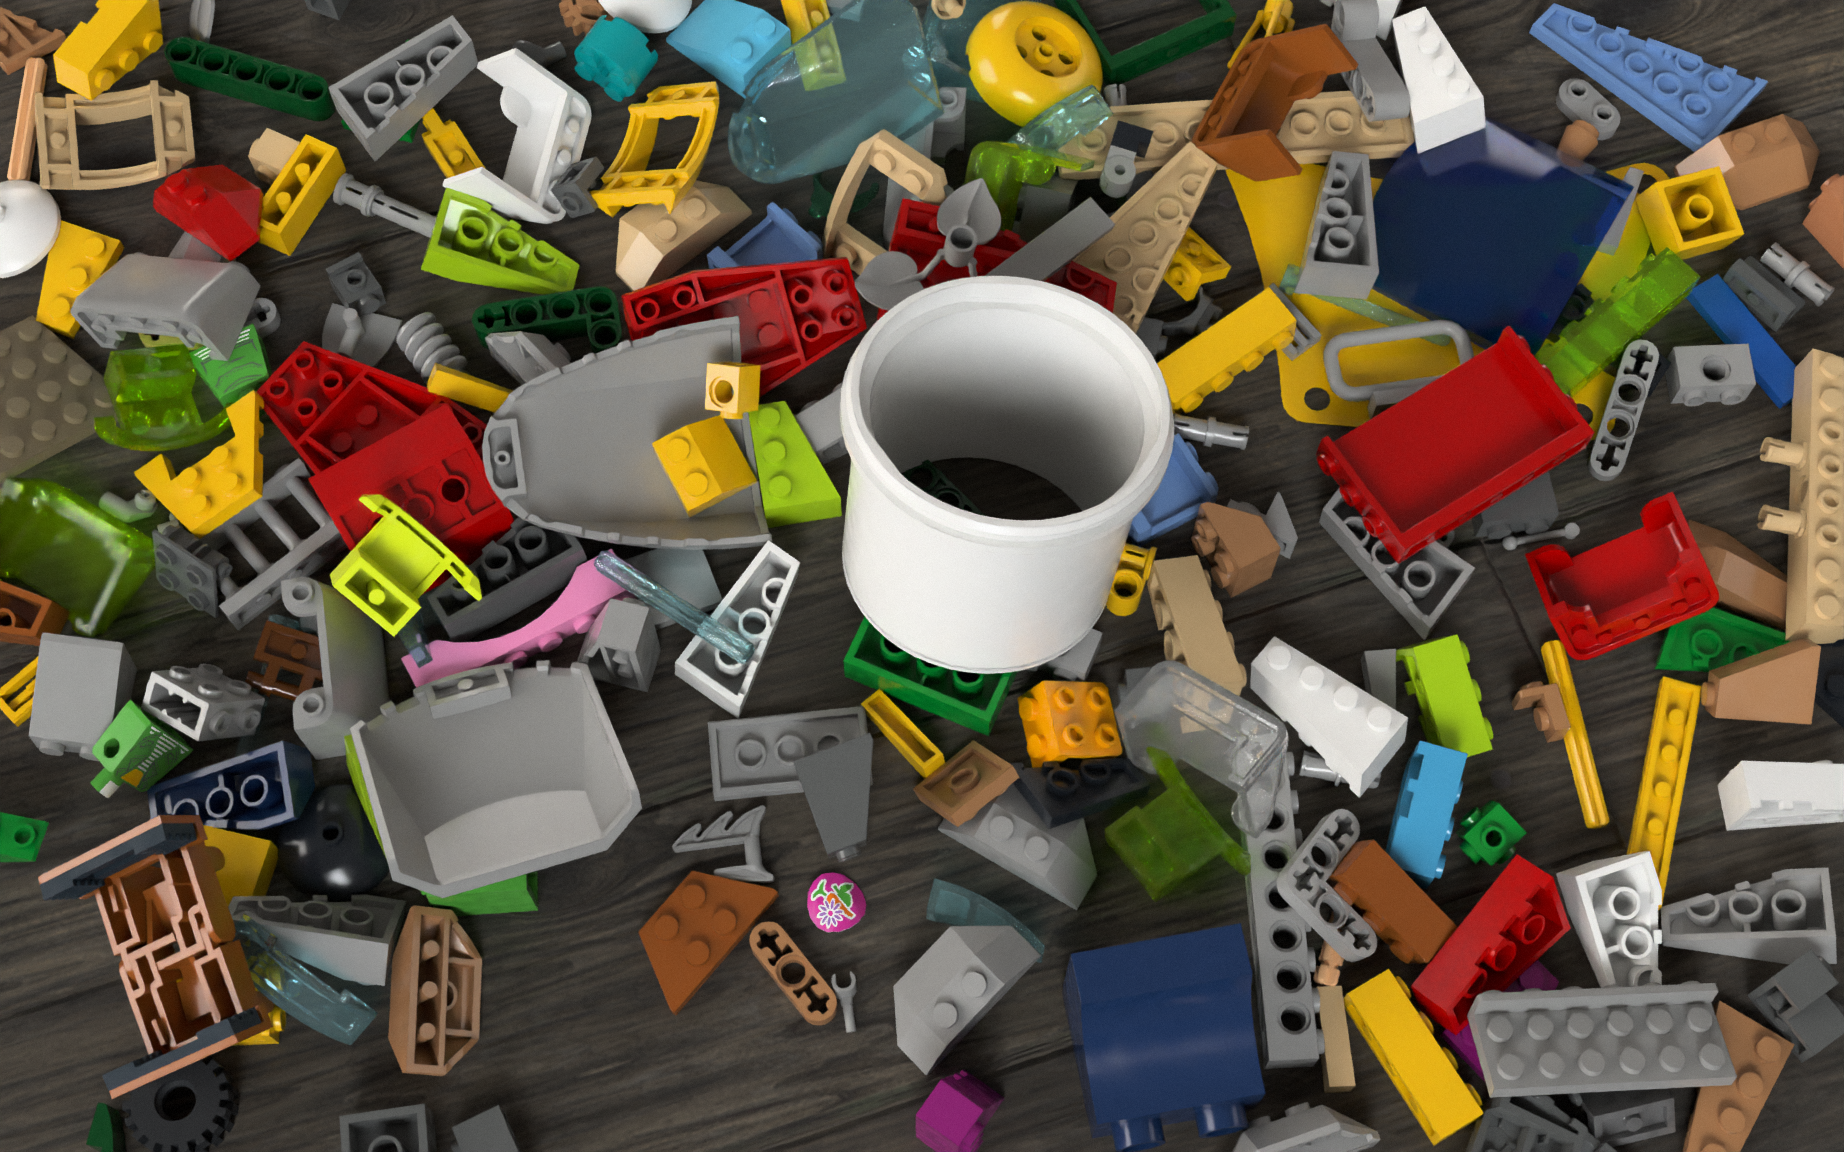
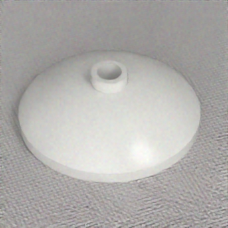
(649, 15)
(27, 225)

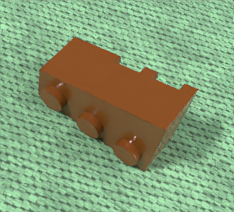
(1391, 903)

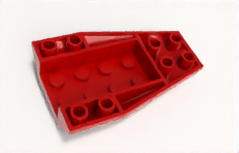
(784, 310)
(341, 406)

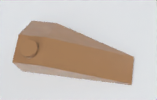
(1742, 577)

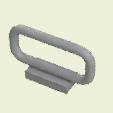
(1387, 394)

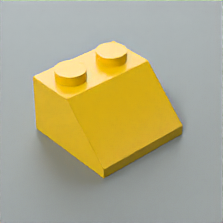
(703, 464)

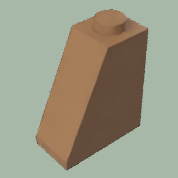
(1766, 686)

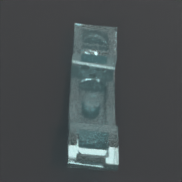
(1064, 120)
(297, 989)

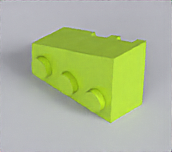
(788, 470)

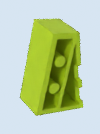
(1446, 694)

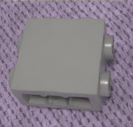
(203, 702)

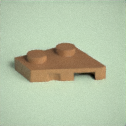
(24, 39)

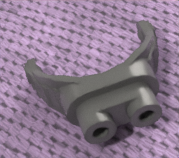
(1198, 321)

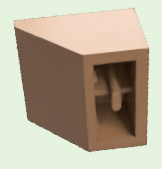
(1235, 546)

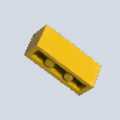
(299, 194)

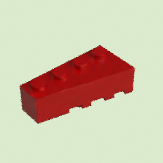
(1493, 944)

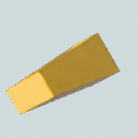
(466, 388)
(903, 734)

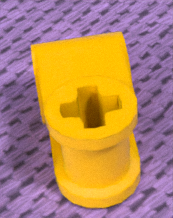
(1130, 575)

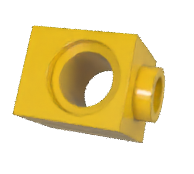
(719, 384)

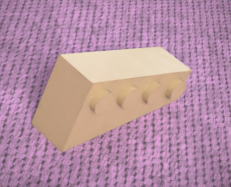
(1193, 621)

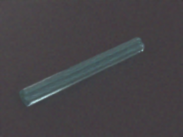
(674, 607)

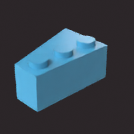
(1424, 811)

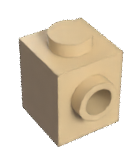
(271, 154)

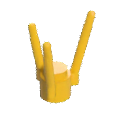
(1274, 19)

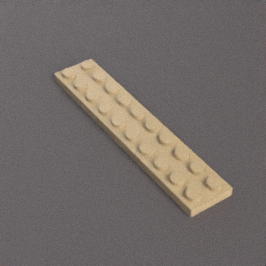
(1309, 132)

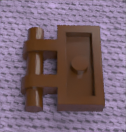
(286, 650)

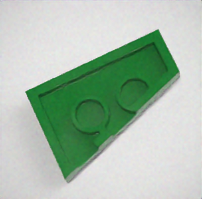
(1714, 641)

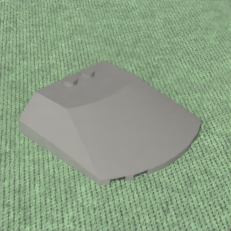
(494, 776)

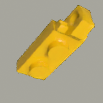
(448, 146)

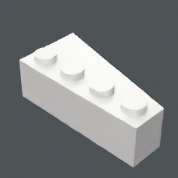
(1440, 90)
(751, 611)
(1329, 713)

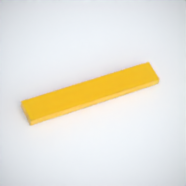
(1665, 773)

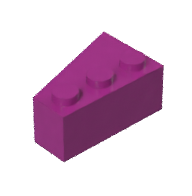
(956, 1113)

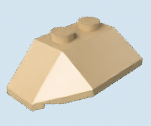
(660, 243)

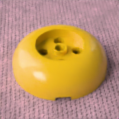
(1055, 62)

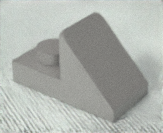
(1277, 521)

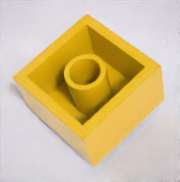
(1690, 214)

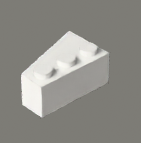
(1782, 794)

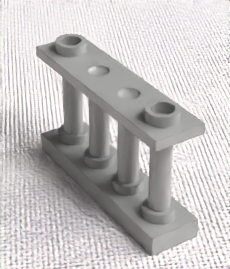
(303, 557)

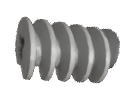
(426, 345)

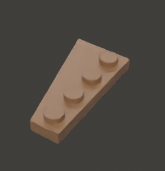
(1728, 1112)

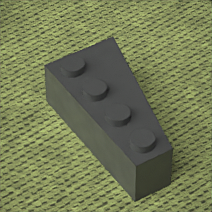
(512, 576)

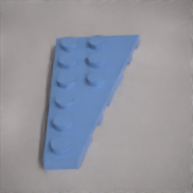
(1654, 78)

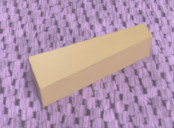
(1337, 1057)

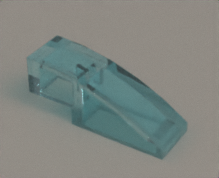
(962, 907)

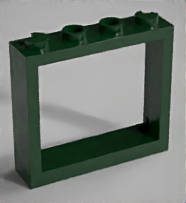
(1162, 49)

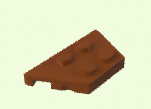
(699, 930)

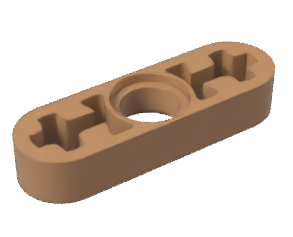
(766, 956)

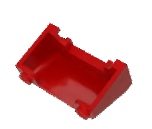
(1625, 584)

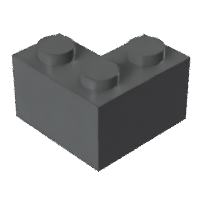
(1044, 205)
(1799, 1007)

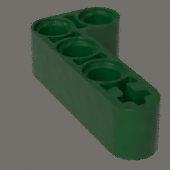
(546, 311)

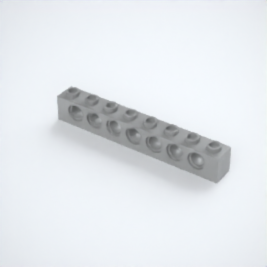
(1279, 1045)

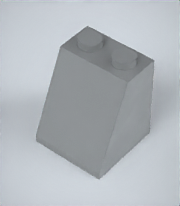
(78, 692)

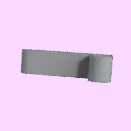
(1375, 80)

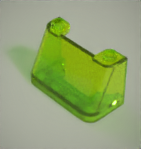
(71, 551)

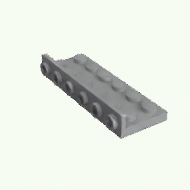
(1599, 1039)

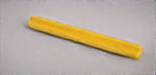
(1576, 738)

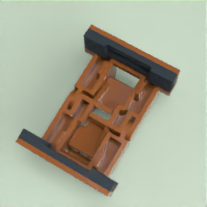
(148, 913)

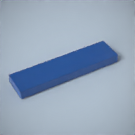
(1737, 325)

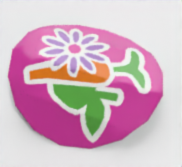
(835, 902)

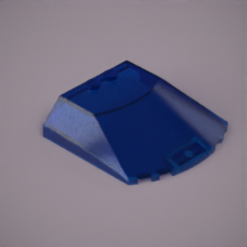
(1491, 231)

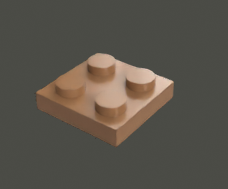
(966, 783)

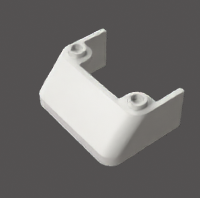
(547, 140)

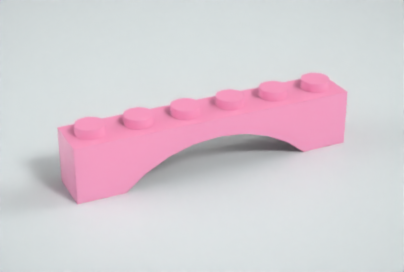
(570, 614)

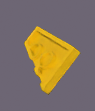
(71, 267)

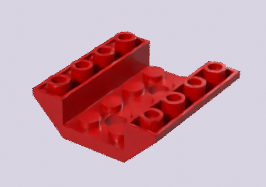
(411, 472)

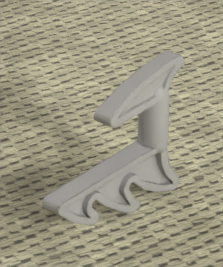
(743, 831)

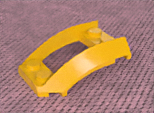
(626, 178)

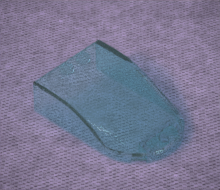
(834, 90)

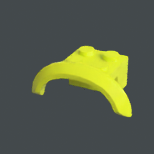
(396, 566)

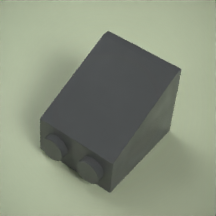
(839, 794)

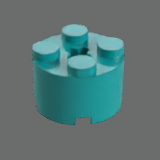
(615, 57)

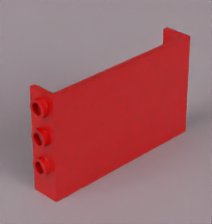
(1455, 446)

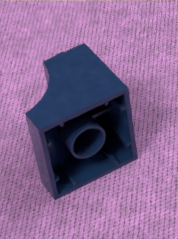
(1164, 1036)

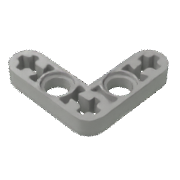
(1316, 889)

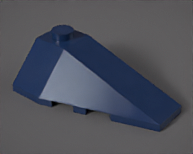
(269, 792)

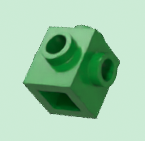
(1503, 834)

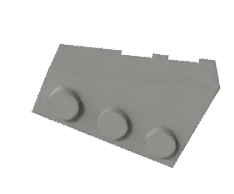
(622, 645)

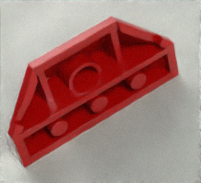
(213, 207)

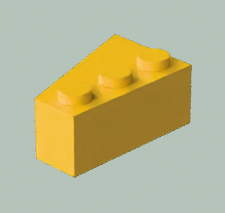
(108, 45)

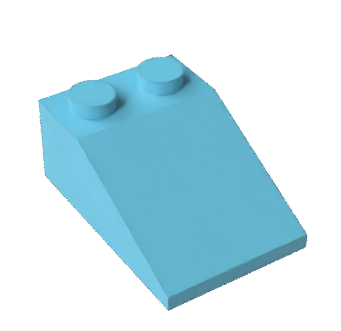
(730, 40)

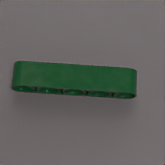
(229, 75)

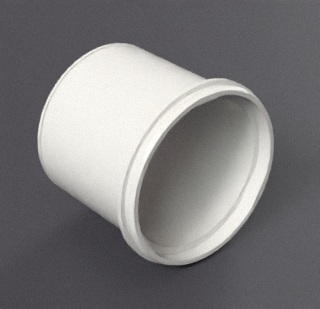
(1013, 379)

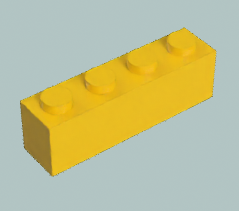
(1226, 350)
(1412, 1056)

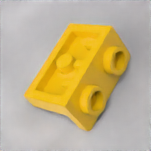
(1194, 265)

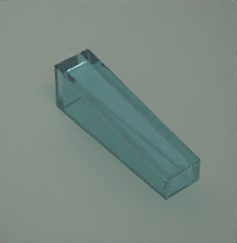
(415, 640)

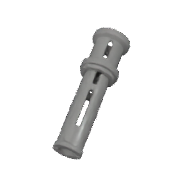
(373, 202)

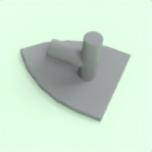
(359, 338)

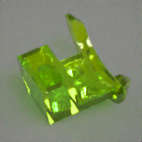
(154, 401)
(1171, 835)

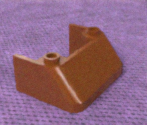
(1258, 95)

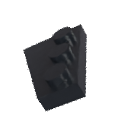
(1078, 791)

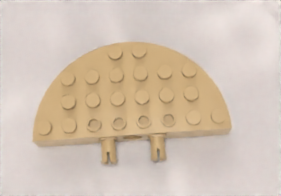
(1815, 500)

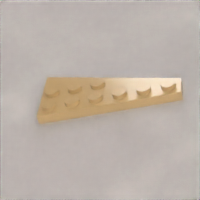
(1150, 232)

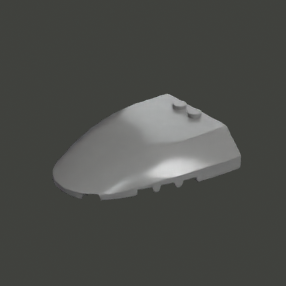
(580, 451)

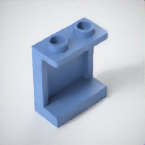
(771, 241)
(1178, 496)

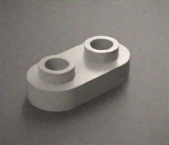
(1588, 107)

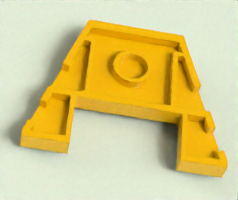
(220, 482)

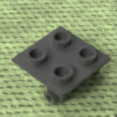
(189, 567)

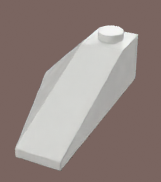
(1617, 917)

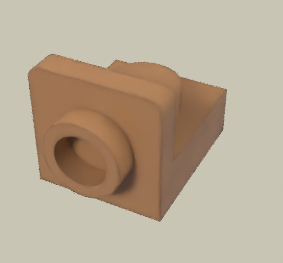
(1549, 710)

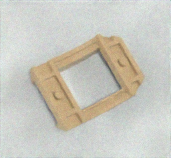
(57, 135)
(897, 162)

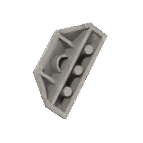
(526, 354)
(1020, 842)
(956, 988)
(1307, 1131)

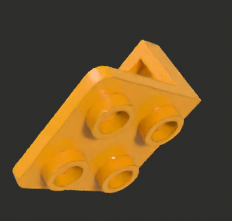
(1069, 721)

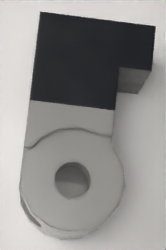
(1119, 166)

